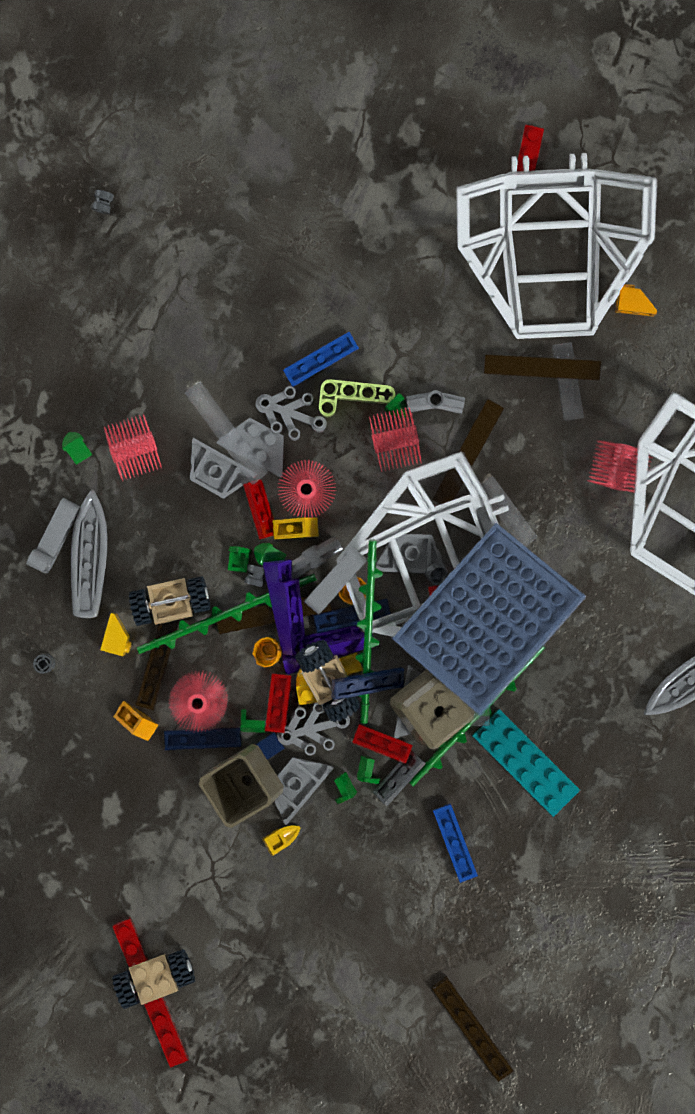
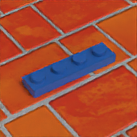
(320, 359)
(455, 843)

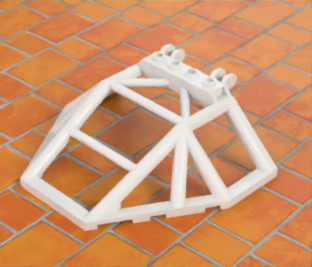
(560, 182)
(666, 469)
(480, 509)

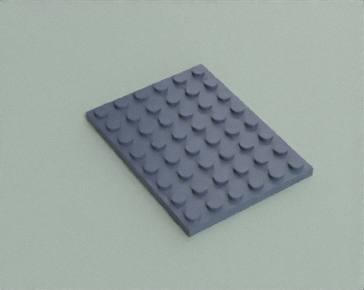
(488, 618)

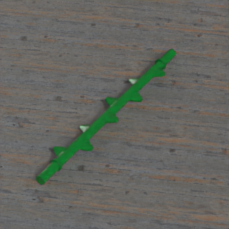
(217, 615)
(367, 622)
(435, 760)

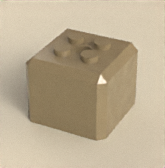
(416, 709)
(231, 795)

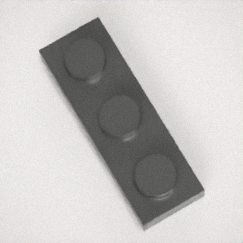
(398, 778)

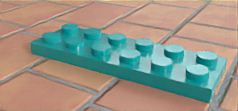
(526, 762)

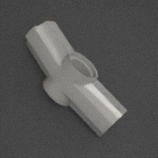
(448, 402)
(315, 556)

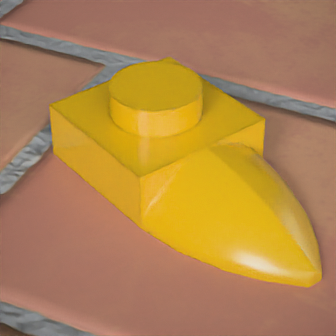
(304, 693)
(280, 838)

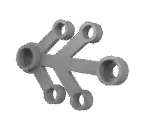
(288, 412)
(310, 730)

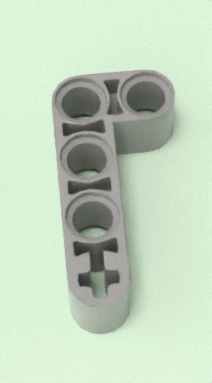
(54, 536)
(335, 580)

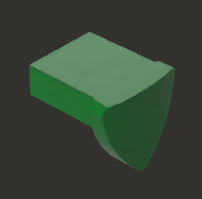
(395, 404)
(76, 447)
(266, 552)
(238, 558)
(251, 725)
(365, 770)
(345, 787)

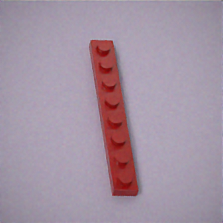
(156, 1009)

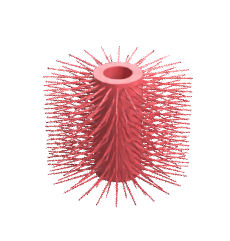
(396, 439)
(132, 447)
(619, 466)
(308, 499)
(197, 691)

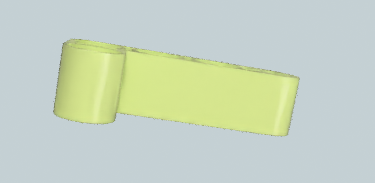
(357, 395)

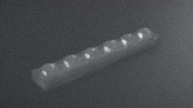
(226, 432)

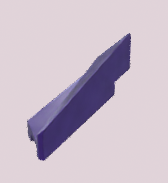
(285, 603)
(340, 641)

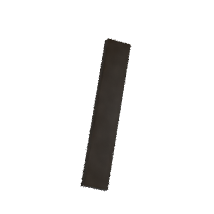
(542, 367)
(470, 448)
(259, 616)
(155, 668)
(472, 1029)

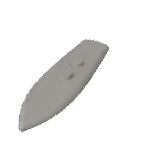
(88, 557)
(674, 690)

